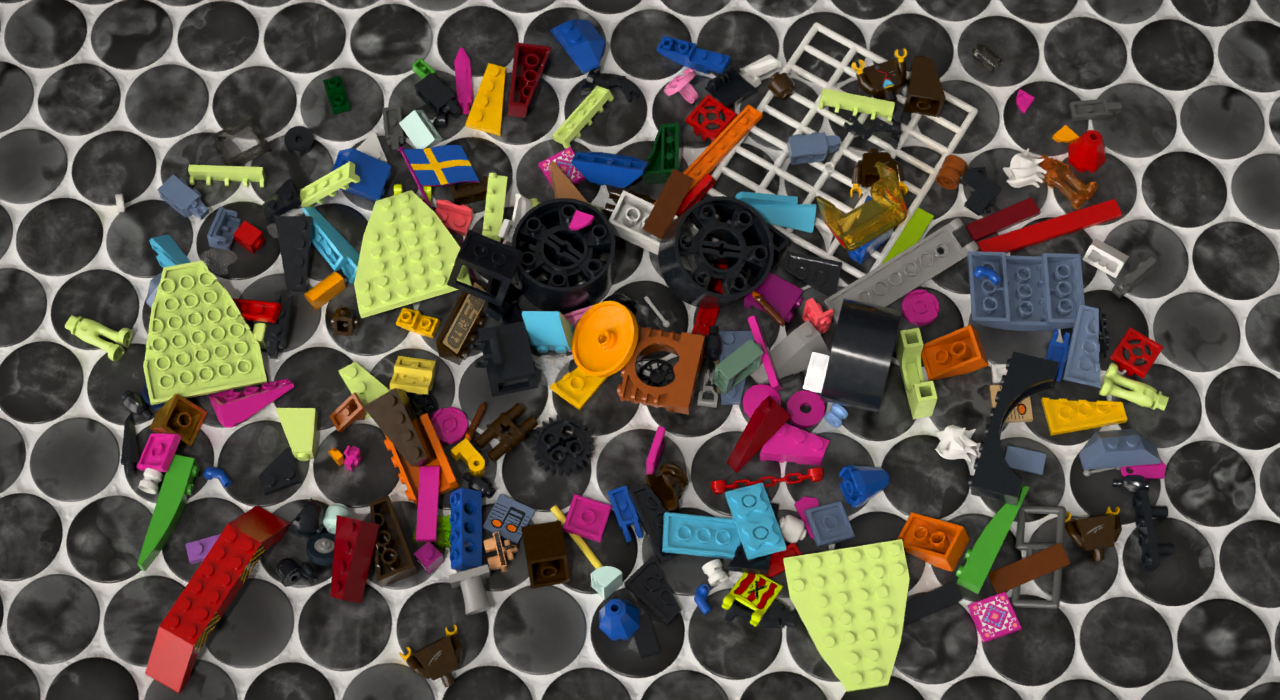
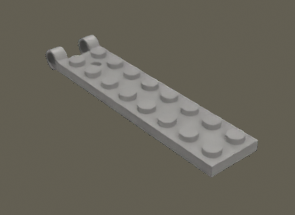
(905, 270)

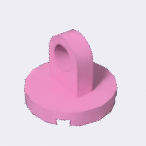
(682, 85)

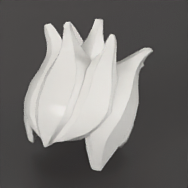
(1024, 170)
(956, 443)

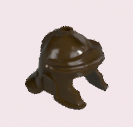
(668, 485)

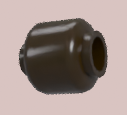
(781, 85)

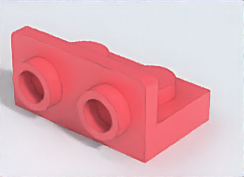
(454, 217)
(815, 315)

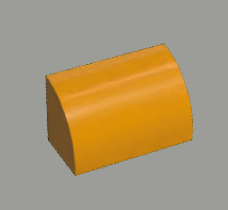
(325, 290)

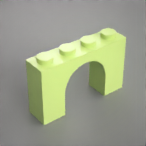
(920, 394)

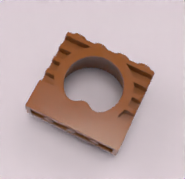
(678, 394)

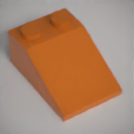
(954, 354)
(934, 541)

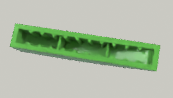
(169, 507)
(987, 547)

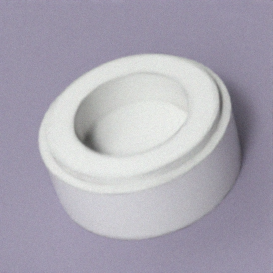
(120, 203)

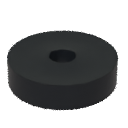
(296, 133)

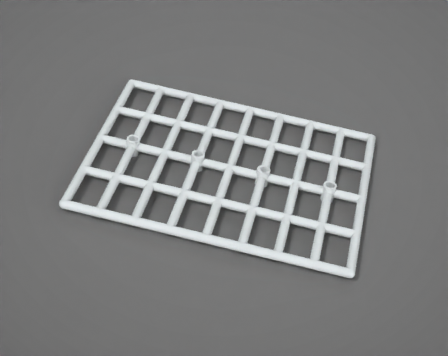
(828, 168)

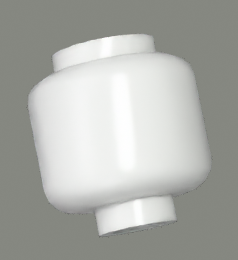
(792, 528)

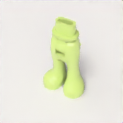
(90, 330)
(1141, 393)

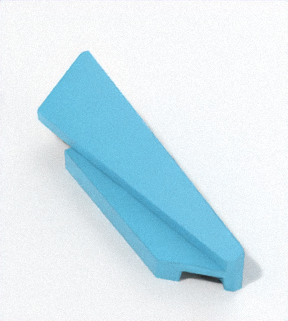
(781, 210)
(333, 245)
(168, 251)

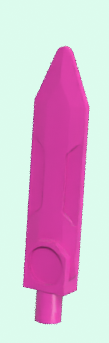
(463, 81)

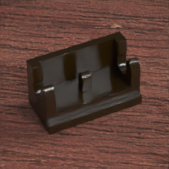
(470, 192)

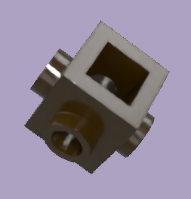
(344, 321)

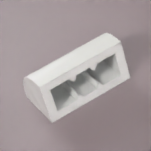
(1105, 258)

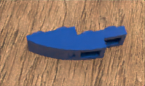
(690, 56)

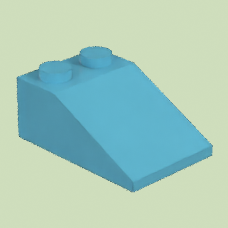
(548, 331)

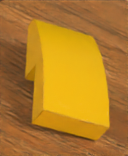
(418, 323)

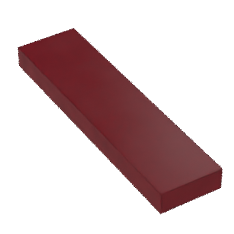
(1003, 219)

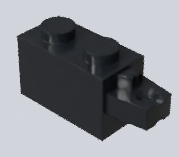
(437, 95)

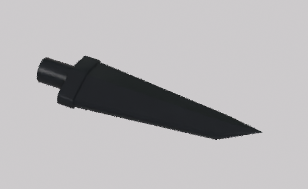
(130, 451)

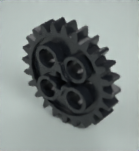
(570, 460)

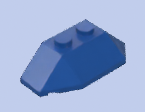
(581, 43)
(609, 168)

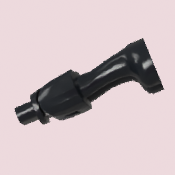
(774, 617)

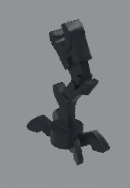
(627, 88)
(858, 129)

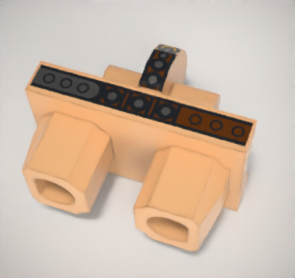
(499, 561)

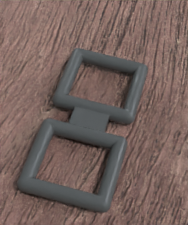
(1033, 548)

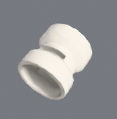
(151, 480)
(715, 572)

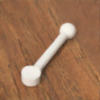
(666, 323)

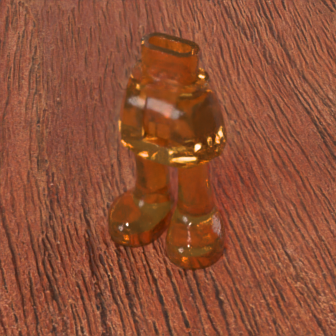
(1057, 173)

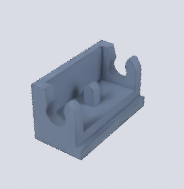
(223, 228)
(1025, 460)

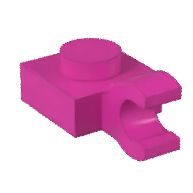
(353, 458)

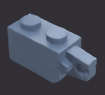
(182, 198)

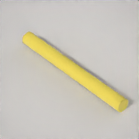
(578, 539)

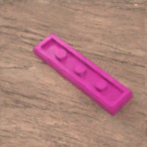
(766, 358)
(428, 504)

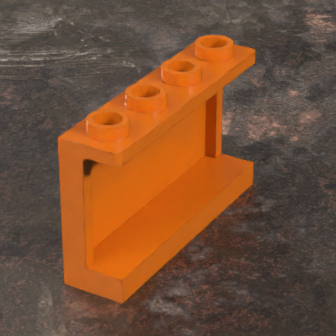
(410, 475)

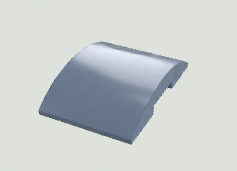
(1033, 291)

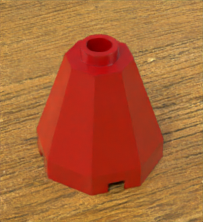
(1087, 152)

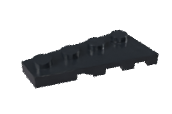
(651, 517)

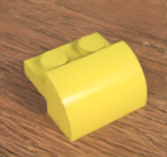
(413, 375)

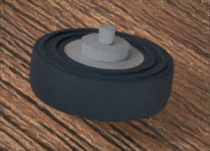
(321, 548)

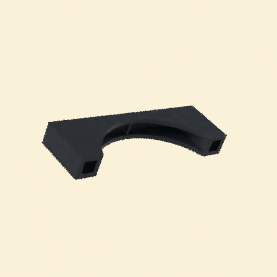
(992, 475)

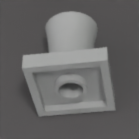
(473, 589)

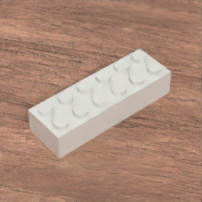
(630, 217)

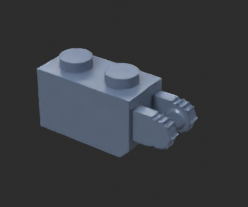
(811, 147)

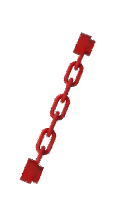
(814, 474)

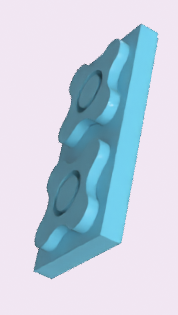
(755, 521)
(699, 535)

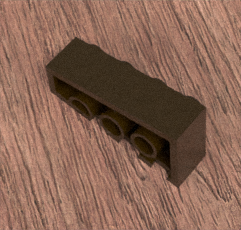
(401, 425)
(392, 551)

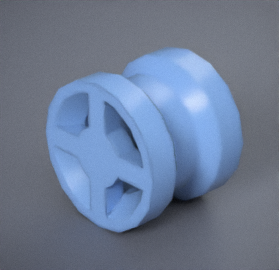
(836, 415)

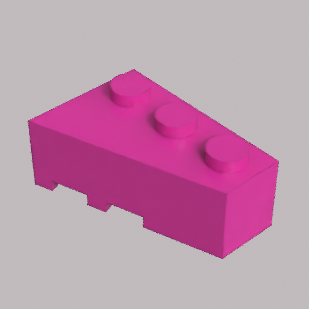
(795, 445)

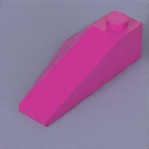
(238, 406)

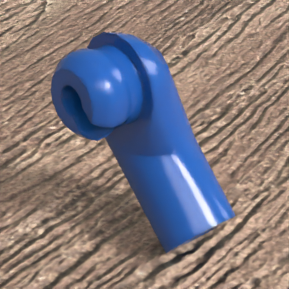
(988, 272)
(219, 473)
(701, 598)

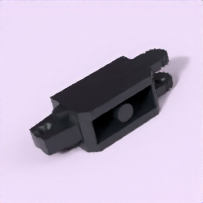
(278, 333)

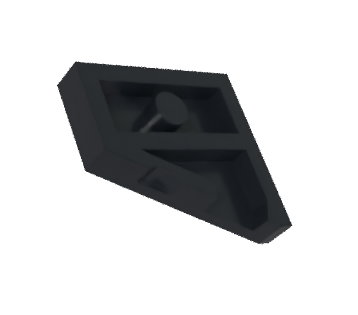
(281, 201)
(280, 473)

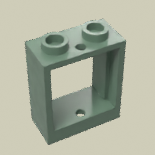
(737, 366)

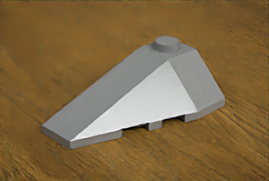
(793, 353)

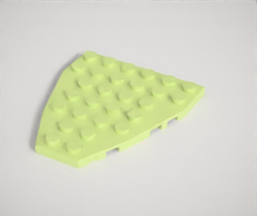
(404, 256)
(197, 338)
(853, 608)

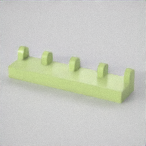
(856, 103)
(582, 116)
(227, 174)
(328, 185)
(494, 206)

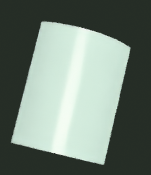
(420, 130)
(606, 580)

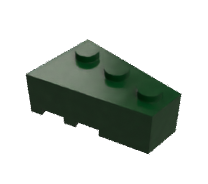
(665, 154)

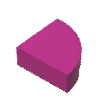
(1024, 100)
(580, 220)

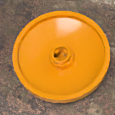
(604, 339)

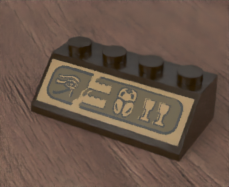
(462, 326)

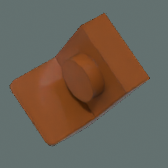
(348, 412)

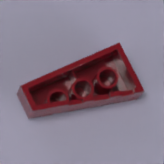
(527, 71)
(352, 557)

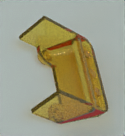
(871, 218)

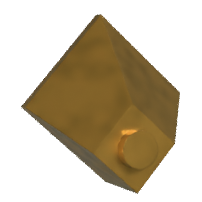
(180, 418)

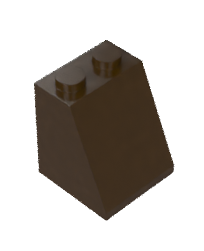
(924, 88)
(546, 554)

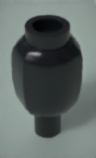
(713, 345)
(136, 404)
(480, 484)
(1132, 484)

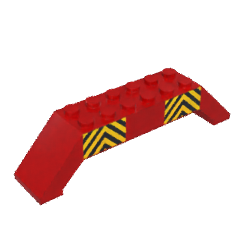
(210, 595)

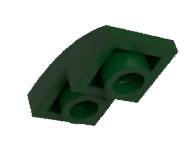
(336, 95)

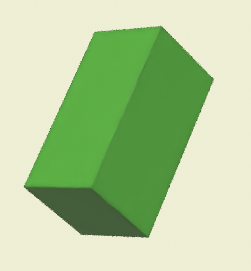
(422, 69)

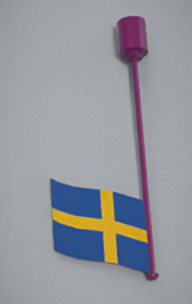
(439, 167)

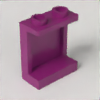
(779, 294)

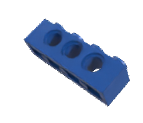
(466, 529)

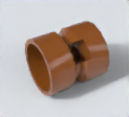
(951, 171)

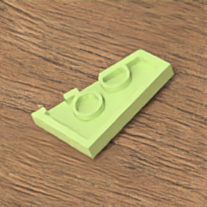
(362, 383)

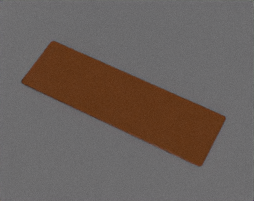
(667, 203)
(1029, 568)

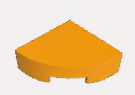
(1065, 134)
(337, 456)

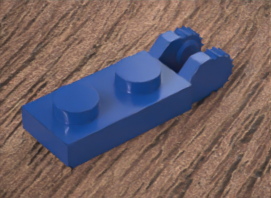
(1058, 351)
(624, 511)

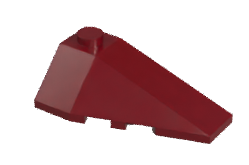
(761, 427)

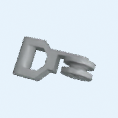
(709, 389)

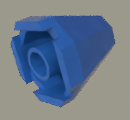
(862, 483)
(619, 619)

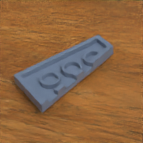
(731, 342)
(1082, 358)

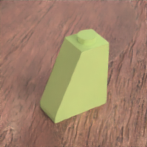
(300, 430)

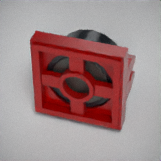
(710, 118)
(1136, 353)

